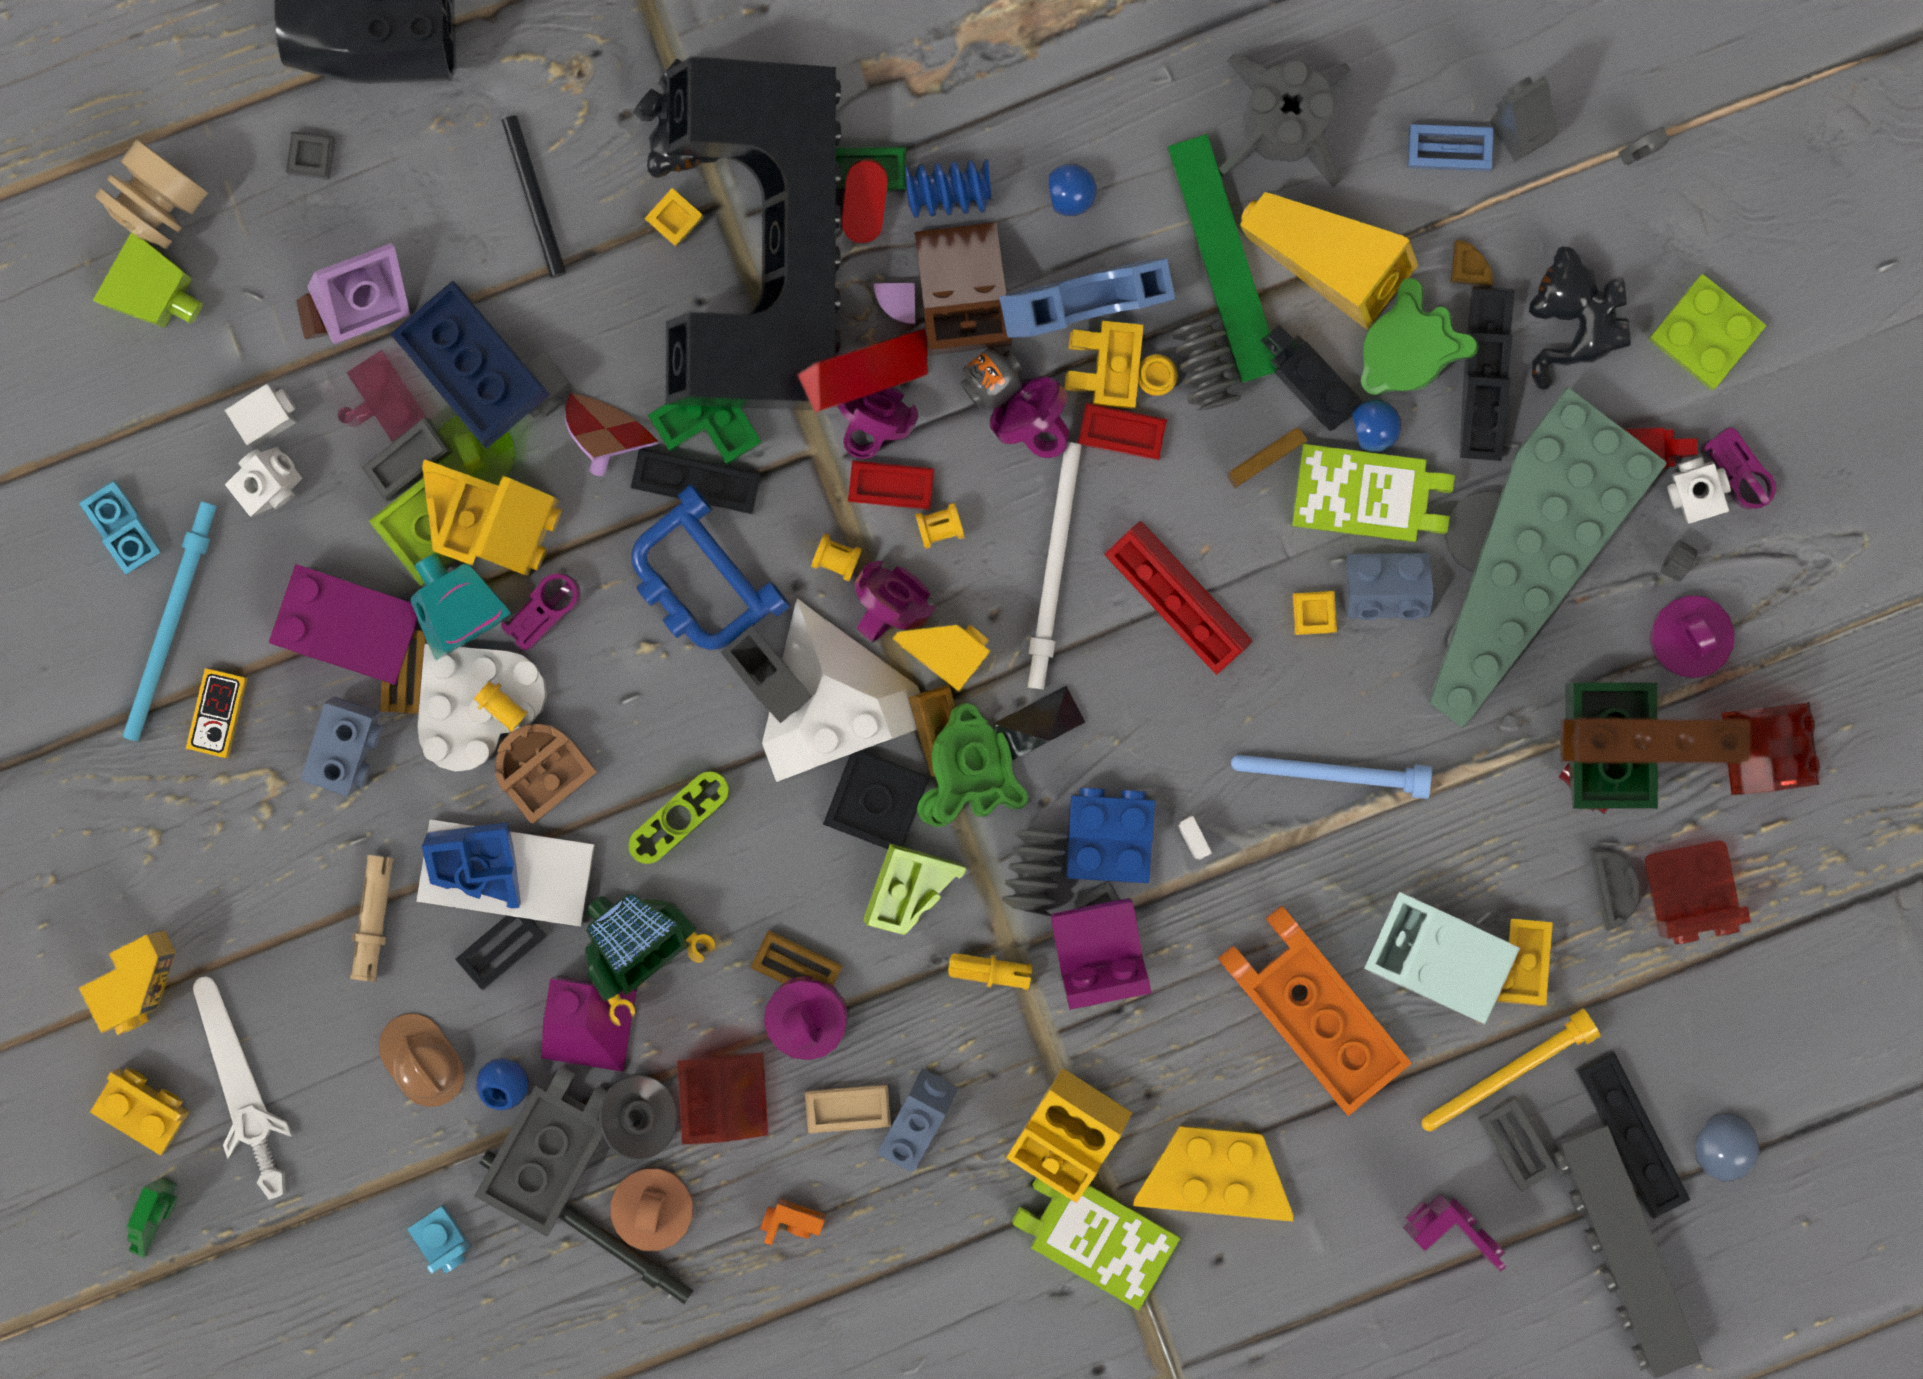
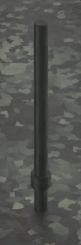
(653, 1272)

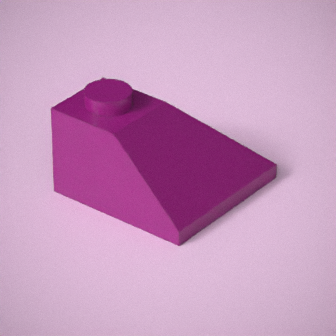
(580, 1027)

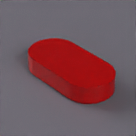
(864, 200)

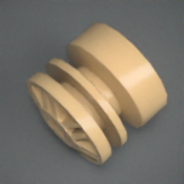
(150, 195)

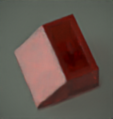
(1779, 750)
(722, 1097)

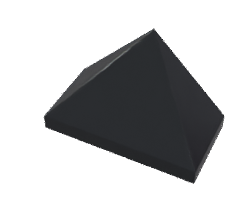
(1040, 722)

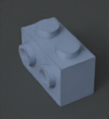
(342, 746)

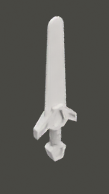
(242, 1096)

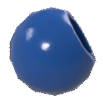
(1072, 189)
(1376, 425)
(502, 1084)

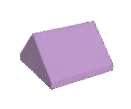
(360, 293)

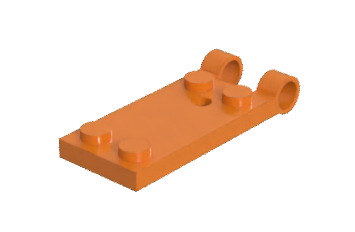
(1329, 1026)

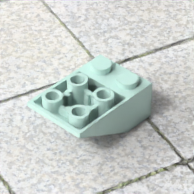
(1442, 958)

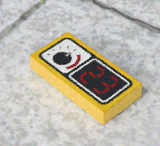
(216, 713)

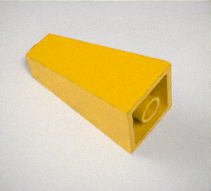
(1336, 256)

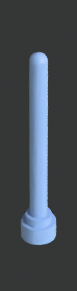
(1413, 780)

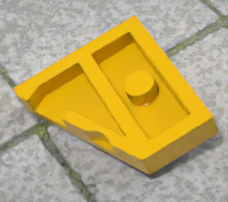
(456, 510)

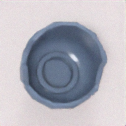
(1727, 1147)

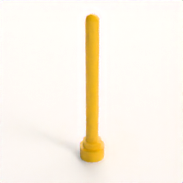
(1577, 1031)

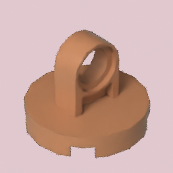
(652, 1209)

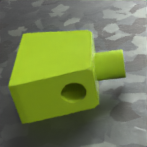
(147, 286)

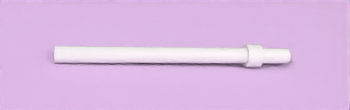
(1042, 645)

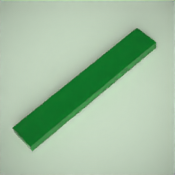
(1223, 256)

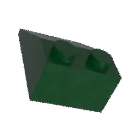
(1612, 783)

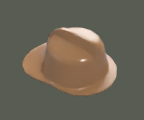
(421, 1060)

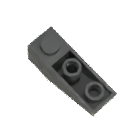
(1525, 117)

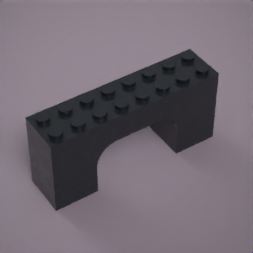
(786, 134)

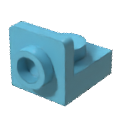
(440, 1240)

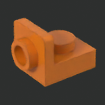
(800, 1220)

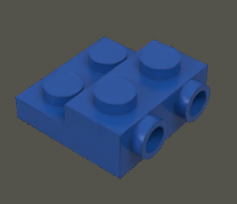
(1110, 836)

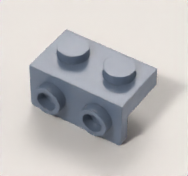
(1389, 586)

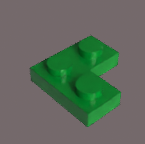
(725, 426)

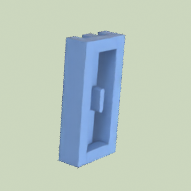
(1450, 131)

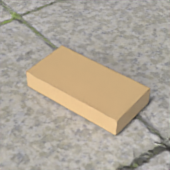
(848, 1108)

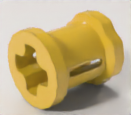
(939, 525)
(836, 557)

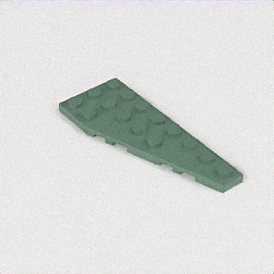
(1556, 513)

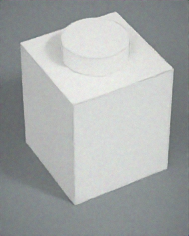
(262, 415)

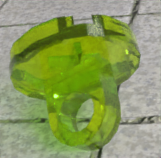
(472, 457)

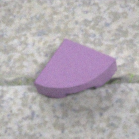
(897, 301)

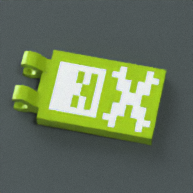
(1367, 494)
(1100, 1241)

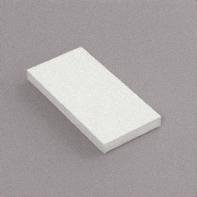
(550, 880)

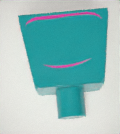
(454, 606)

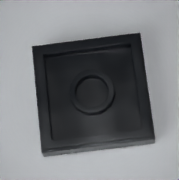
(876, 800)

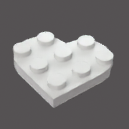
(449, 722)

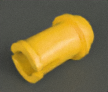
(500, 705)

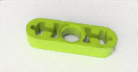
(649, 830)

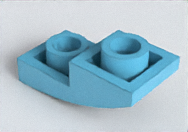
(120, 526)

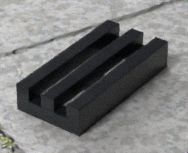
(473, 971)

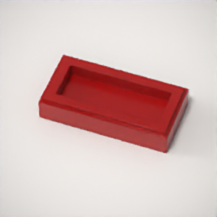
(1122, 431)
(891, 485)

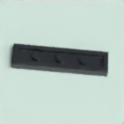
(1633, 1134)

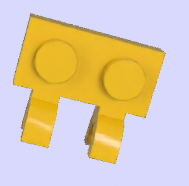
(1116, 365)

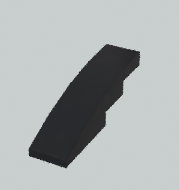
(1486, 374)

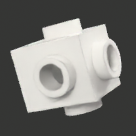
(264, 481)
(1707, 504)

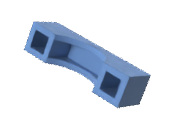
(1086, 296)

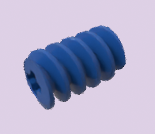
(948, 188)

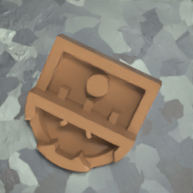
(540, 768)

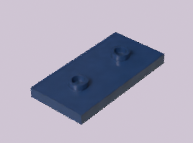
(470, 364)

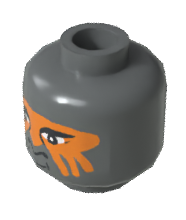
(992, 378)

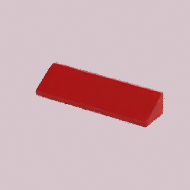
(866, 371)
(1178, 597)

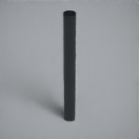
(533, 196)

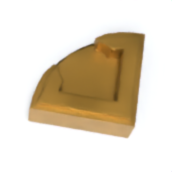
(1470, 266)

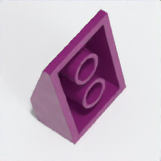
(344, 624)

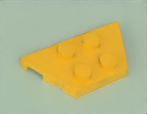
(1216, 1175)

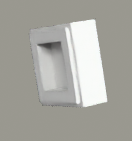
(1194, 837)

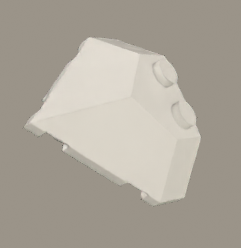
(852, 703)

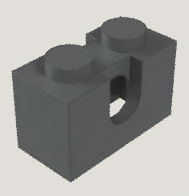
(766, 674)

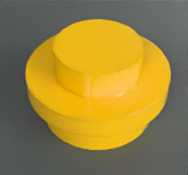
(1157, 375)

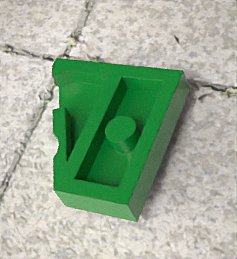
(152, 1206)

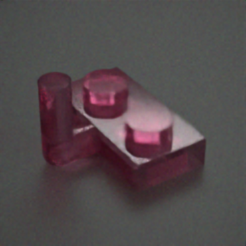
(384, 397)

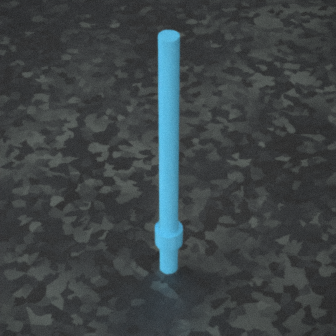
(195, 545)

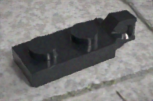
(1311, 378)

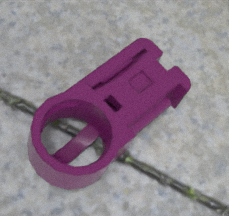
(1738, 461)
(538, 615)

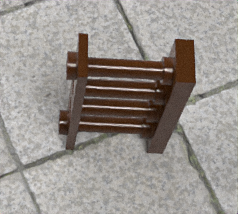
(1655, 740)

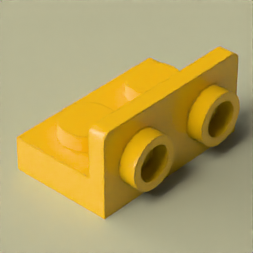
(140, 1110)

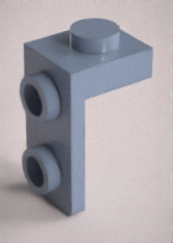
(918, 1120)

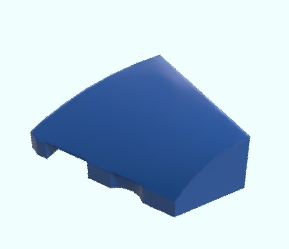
(475, 861)

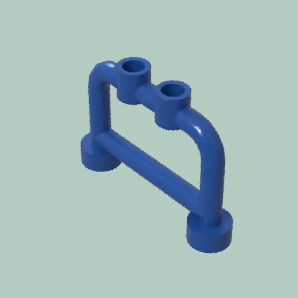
(656, 589)

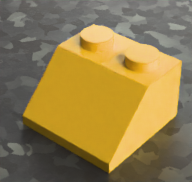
(517, 527)
(947, 651)

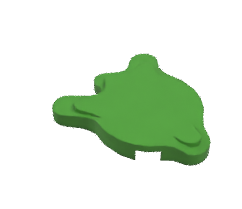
(1410, 346)
(973, 767)

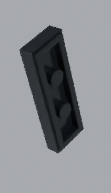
(719, 484)

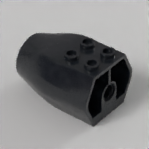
(368, 39)

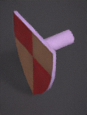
(603, 431)

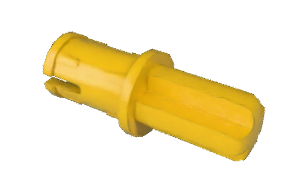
(989, 970)

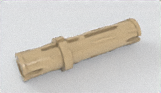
(371, 918)

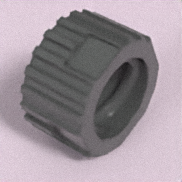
(1679, 561)

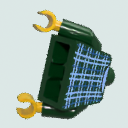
(634, 942)

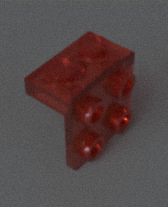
(1694, 892)

